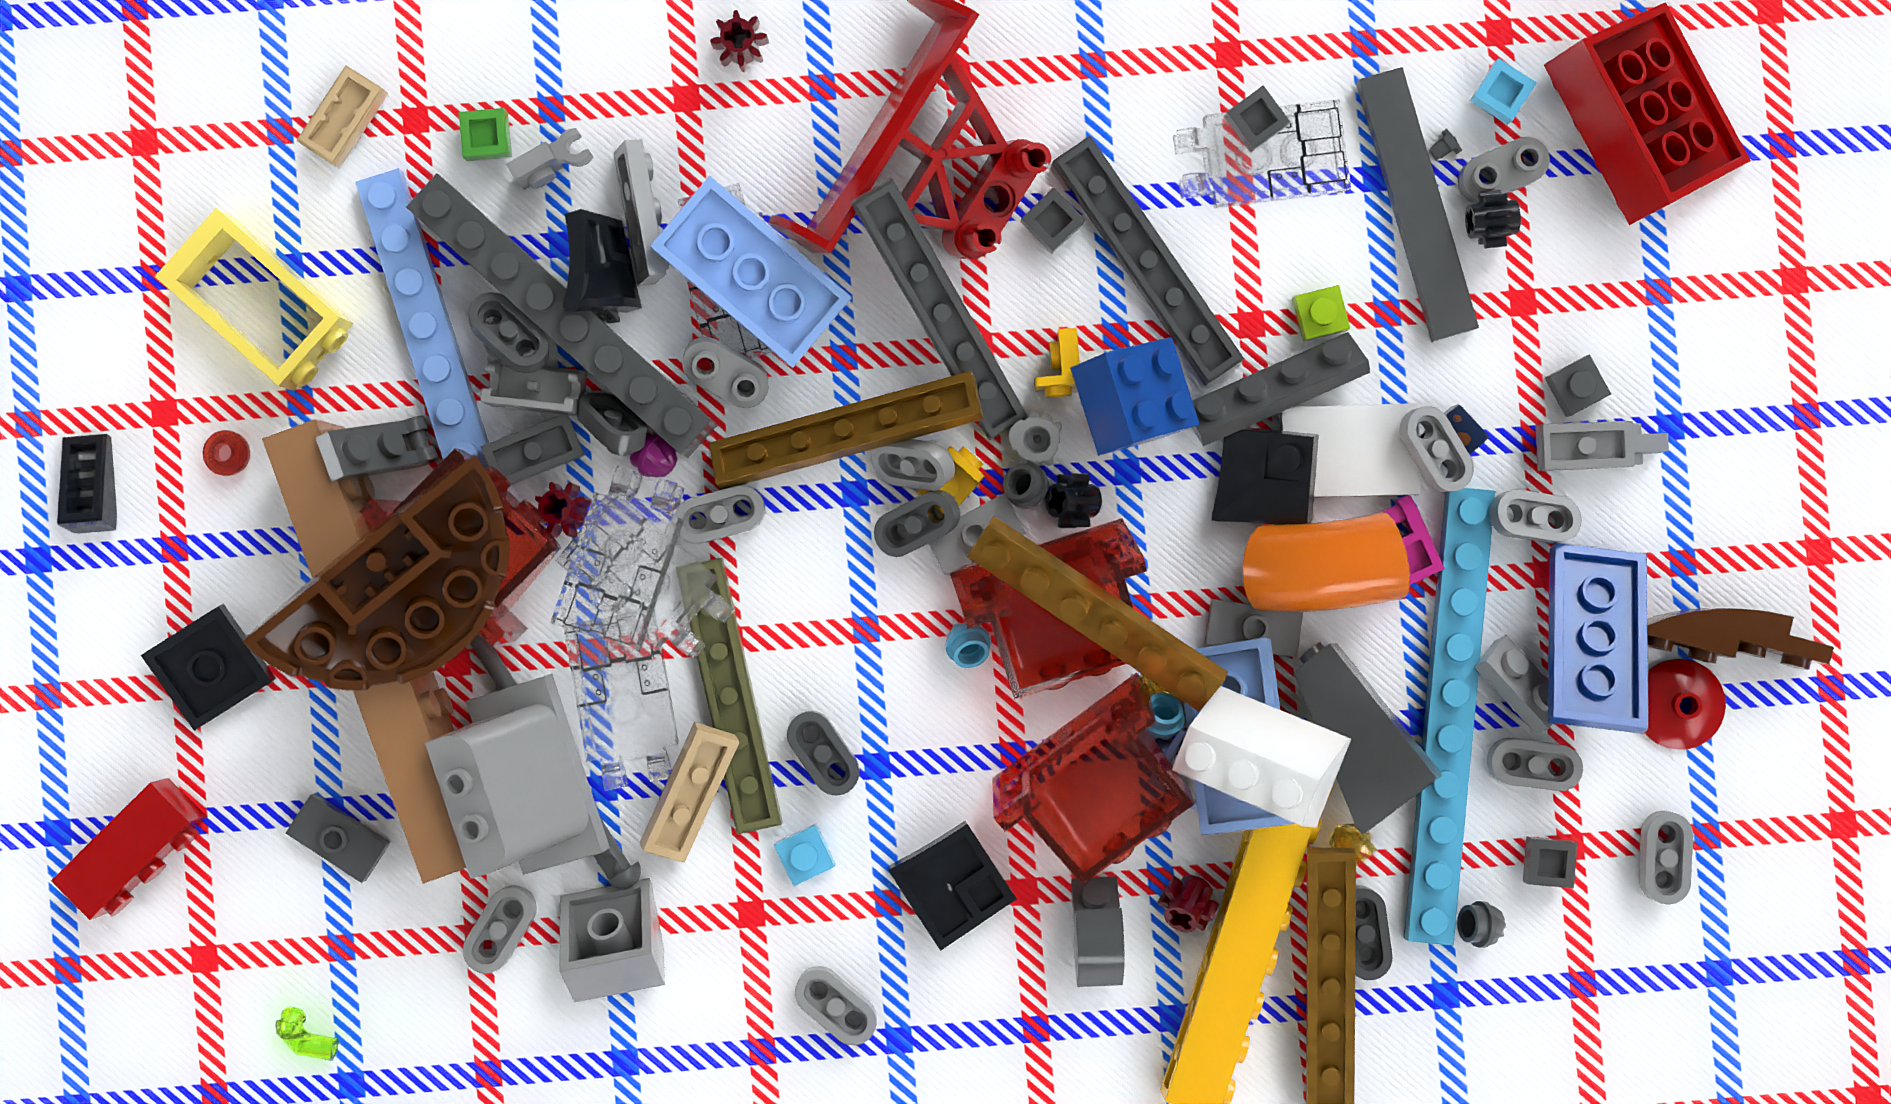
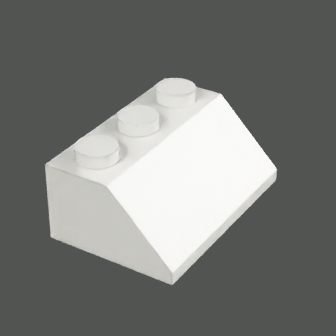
(1262, 756)

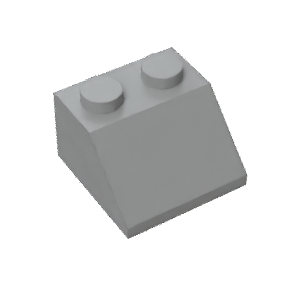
(610, 941)

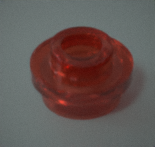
(239, 453)

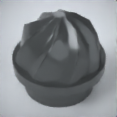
(1026, 485)
(1480, 924)

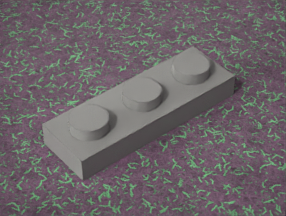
(640, 210)

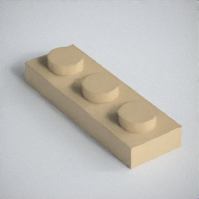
(689, 792)

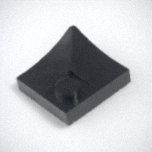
(599, 265)
(1267, 477)
(951, 885)

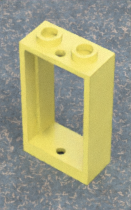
(199, 256)

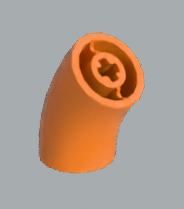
(1326, 565)

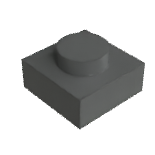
(1257, 119)
(1052, 220)
(1577, 385)
(1550, 862)

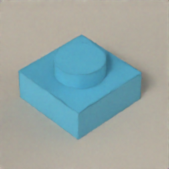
(1503, 91)
(805, 854)

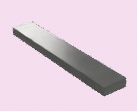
(1417, 204)
(1147, 260)
(937, 302)

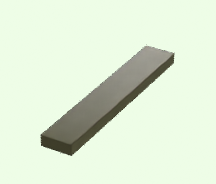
(735, 711)

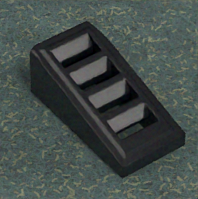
(103, 483)

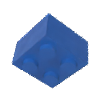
(1134, 395)

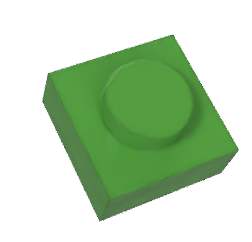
(485, 134)

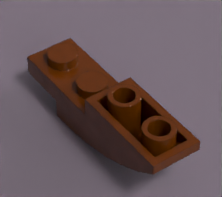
(1726, 631)

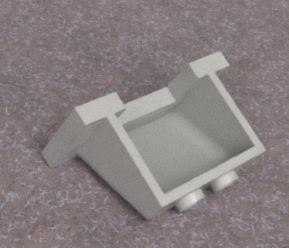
(517, 783)

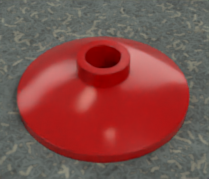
(1667, 686)

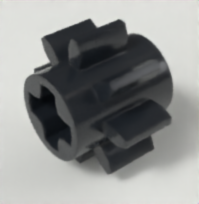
(1492, 219)
(1073, 500)

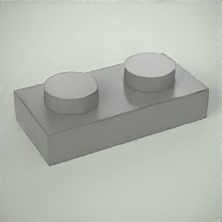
(1517, 682)

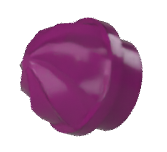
(656, 457)

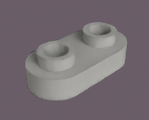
(1505, 168)
(728, 370)
(1437, 446)
(914, 464)
(720, 514)
(1531, 516)
(1533, 762)
(1670, 855)
(500, 927)
(833, 1007)

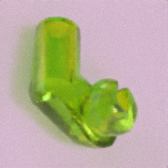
(302, 1042)

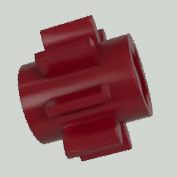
(751, 44)
(573, 515)
(1188, 903)

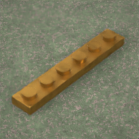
(846, 430)
(1097, 614)
(1331, 975)

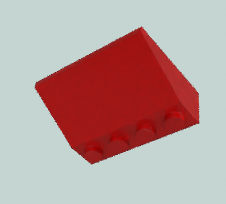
(1646, 112)

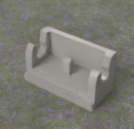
(542, 391)

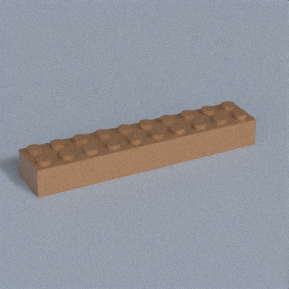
(394, 713)

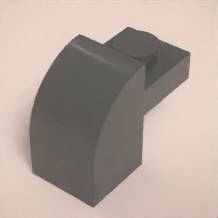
(1098, 932)

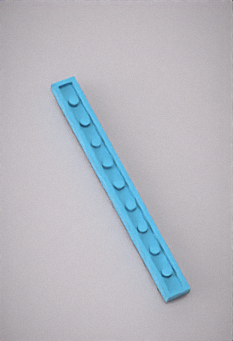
(1449, 716)

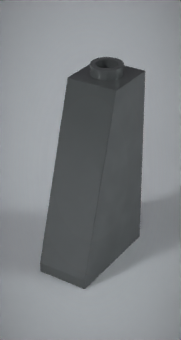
(1382, 760)

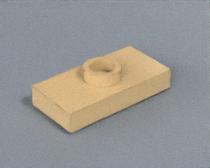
(342, 116)

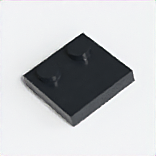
(207, 667)

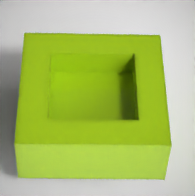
(1321, 313)

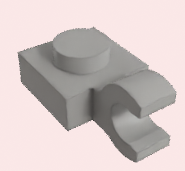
(539, 164)

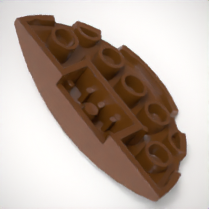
(399, 594)

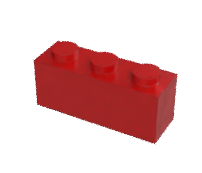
(130, 850)

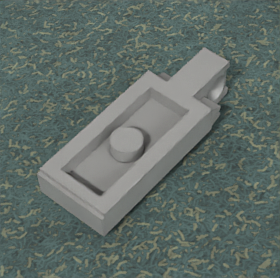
(1595, 445)

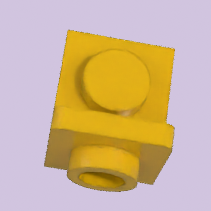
(1063, 356)
(965, 478)

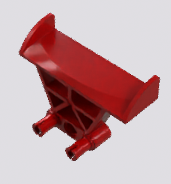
(1009, 169)

